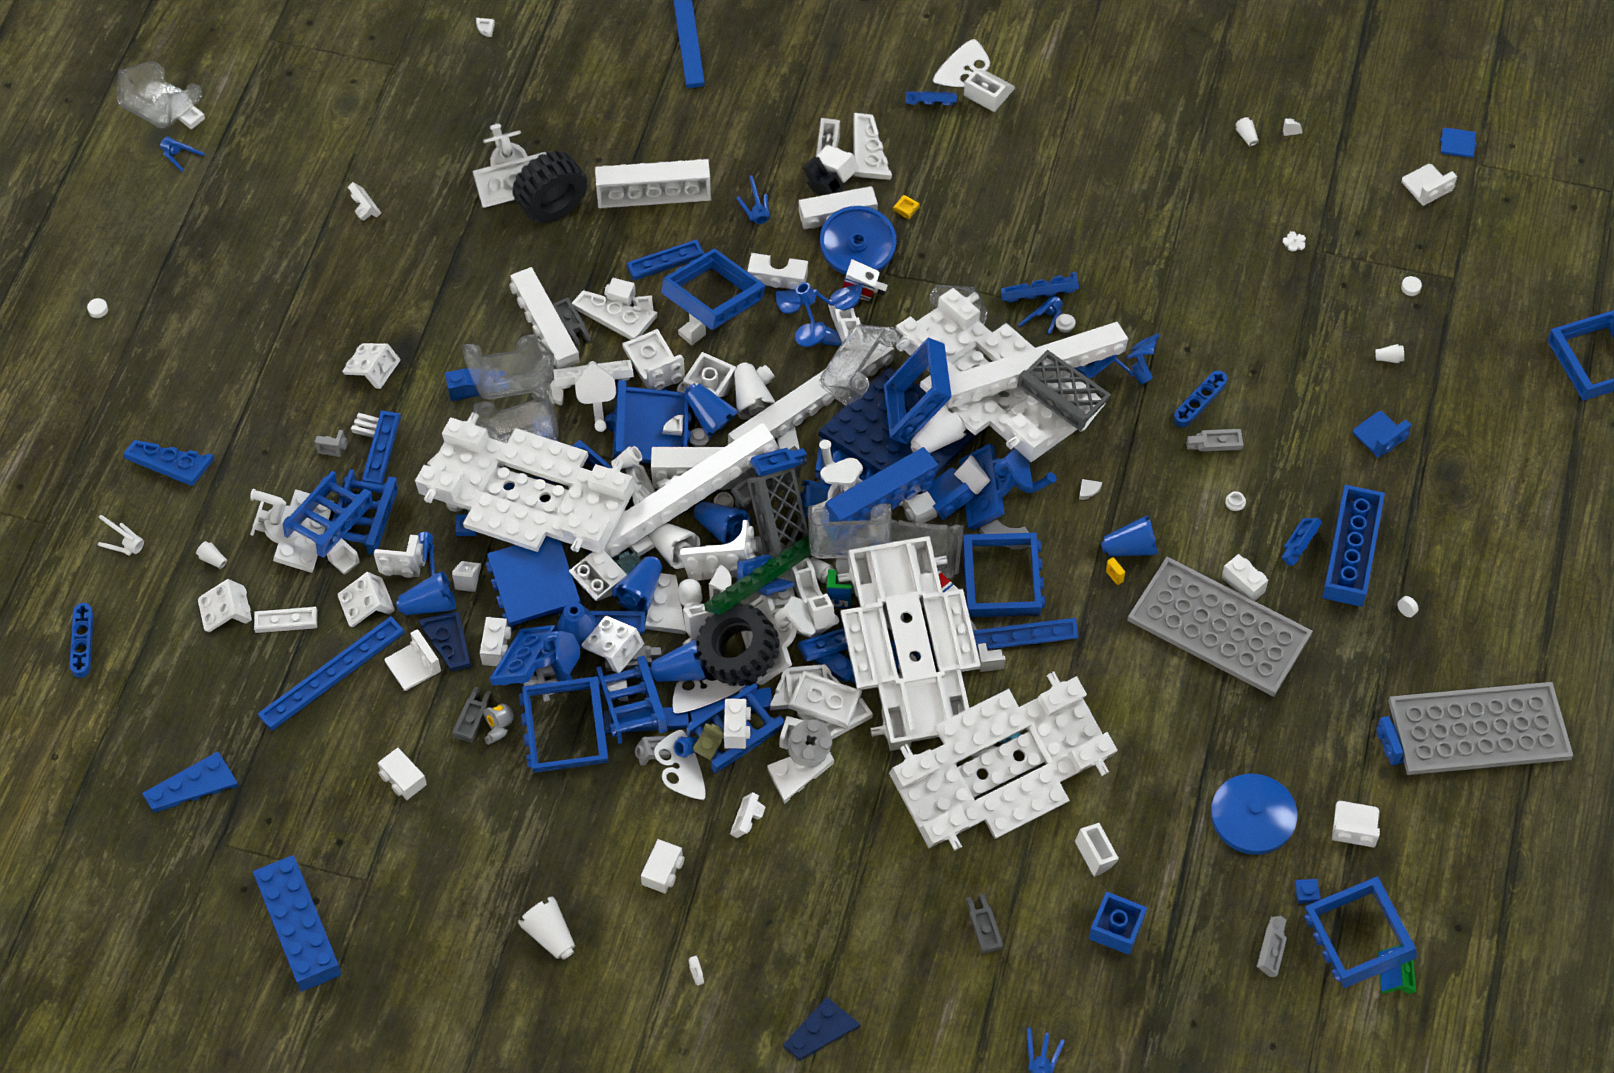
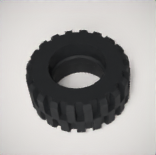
(549, 186)
(753, 661)

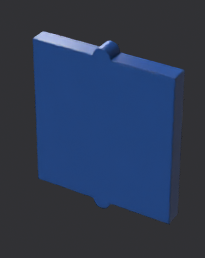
(1458, 142)

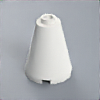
(751, 392)
(939, 431)
(669, 541)
(549, 928)

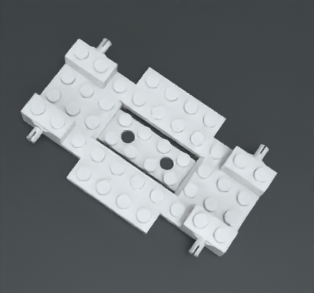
(1017, 418)
(470, 478)
(922, 698)
(1058, 734)

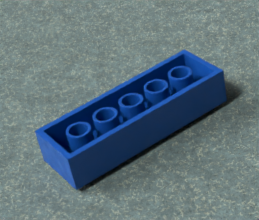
(888, 486)
(1353, 545)
(297, 923)

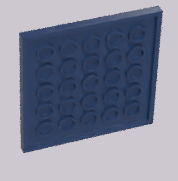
(864, 429)

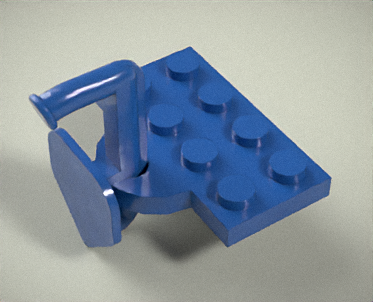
(1004, 474)
(534, 650)

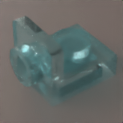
(628, 561)

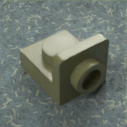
(709, 741)

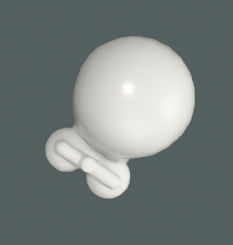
(690, 593)

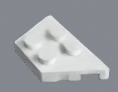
(789, 681)

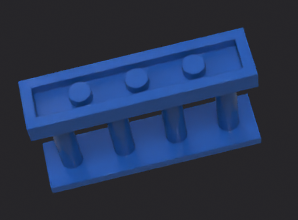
(383, 508)
(335, 529)
(647, 687)
(771, 727)

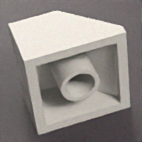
(712, 374)

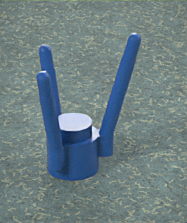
(172, 147)
(759, 213)
(1050, 307)
(427, 540)
(1042, 1064)

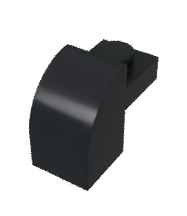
(820, 180)

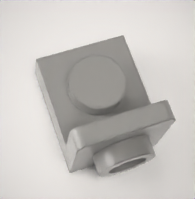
(331, 446)
(645, 749)

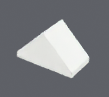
(828, 134)
(972, 474)
(466, 576)

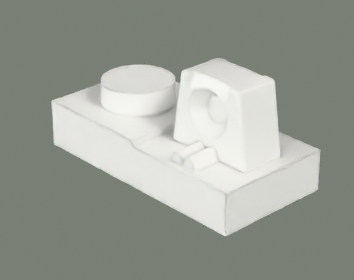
(367, 206)
(748, 809)

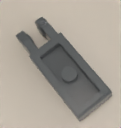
(571, 320)
(471, 716)
(984, 925)

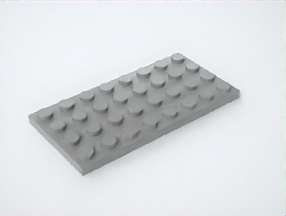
(1220, 626)
(1480, 728)

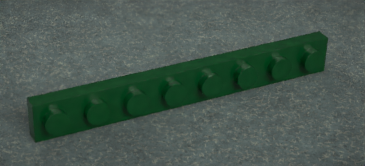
(759, 577)

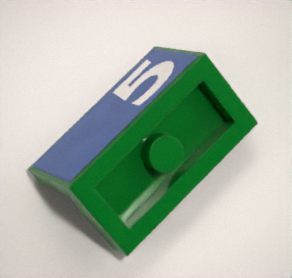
(838, 593)
(1399, 977)

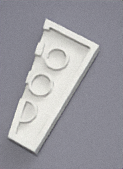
(868, 149)
(623, 319)

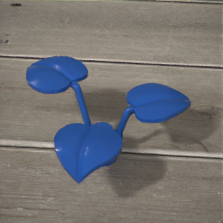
(792, 299)
(1140, 368)

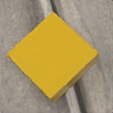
(906, 207)
(1115, 571)

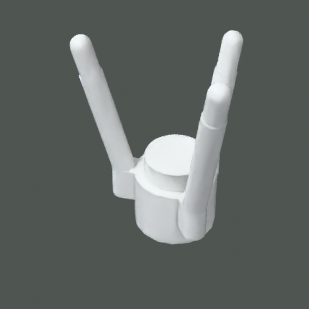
(131, 541)

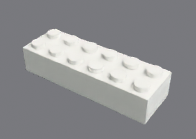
(653, 183)
(678, 460)

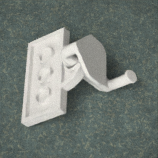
(497, 180)
(594, 383)
(840, 474)
(296, 549)
(787, 621)

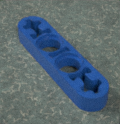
(1199, 398)
(78, 640)

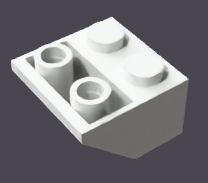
(987, 89)
(598, 574)

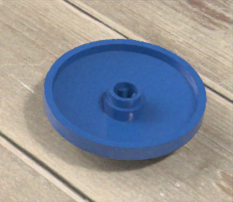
(857, 235)
(1254, 814)

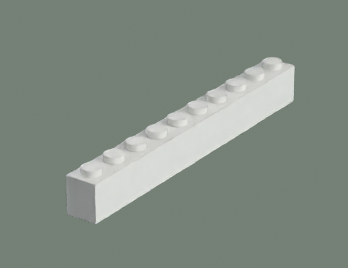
(1005, 372)
(803, 402)
(689, 488)

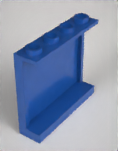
(642, 416)
(531, 581)

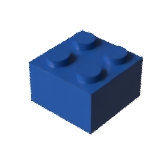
(1117, 923)

